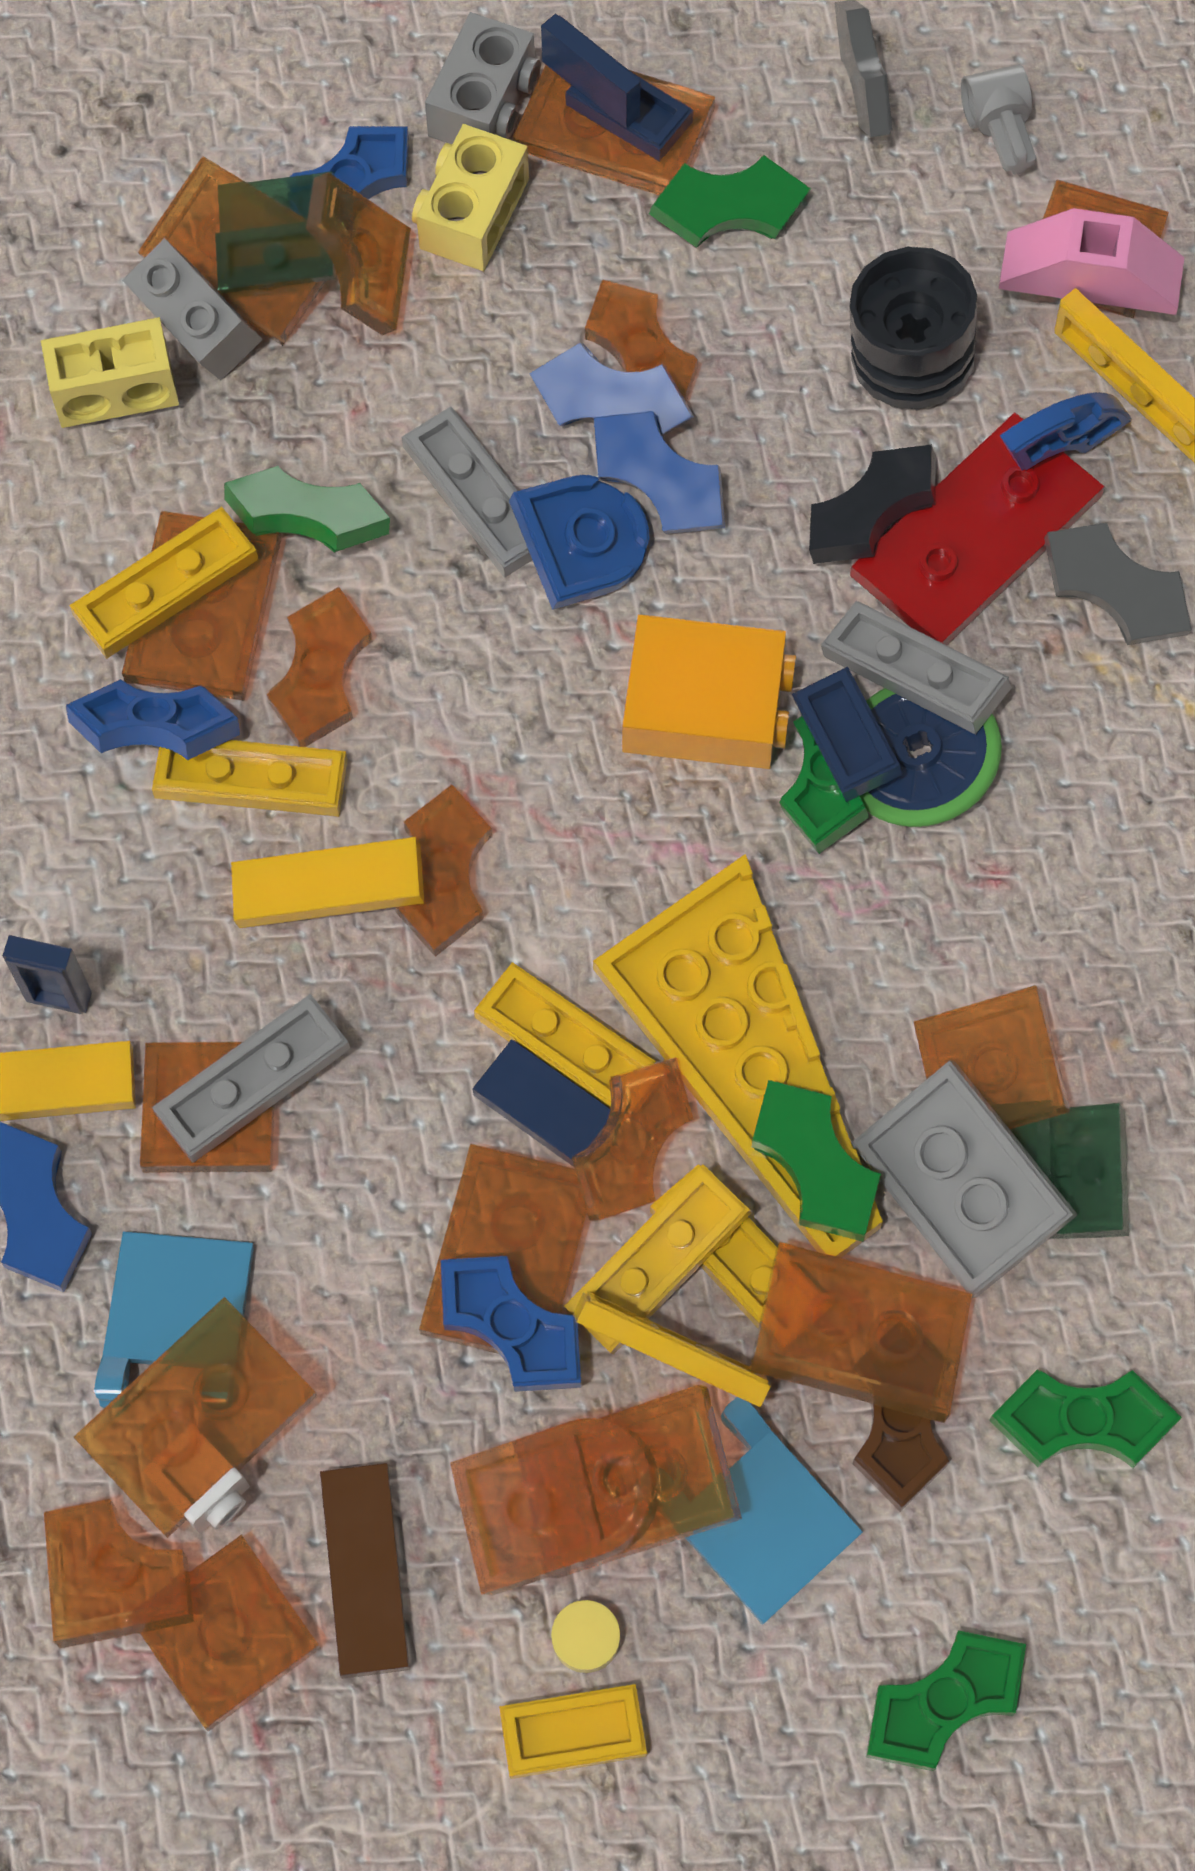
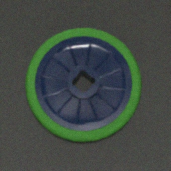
(939, 781)

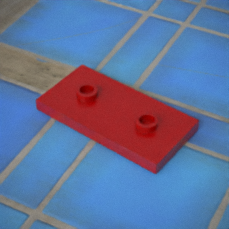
(976, 539)

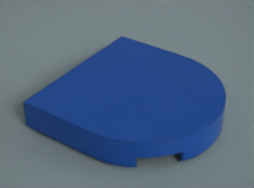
(581, 537)

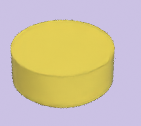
(585, 1636)

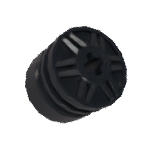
(913, 327)

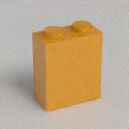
(706, 692)

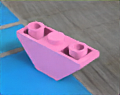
(1098, 253)

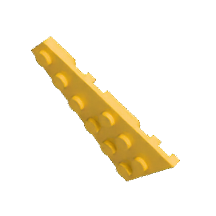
(723, 1002)

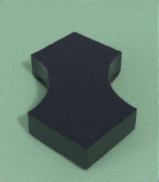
(856, 520)

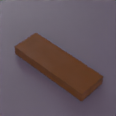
(364, 1571)

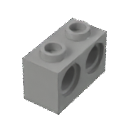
(473, 82)
(192, 309)

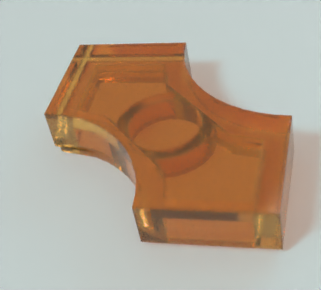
(628, 328)
(312, 693)
(449, 840)
(643, 1113)

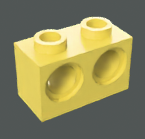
(481, 199)
(109, 372)

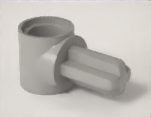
(999, 106)

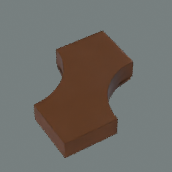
(900, 1455)

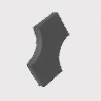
(863, 68)
(1094, 568)

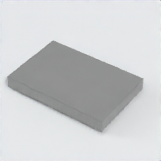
(963, 1179)

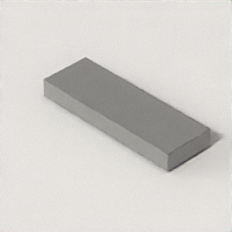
(470, 486)
(916, 667)
(251, 1078)

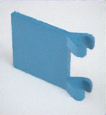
(160, 1293)
(786, 1524)

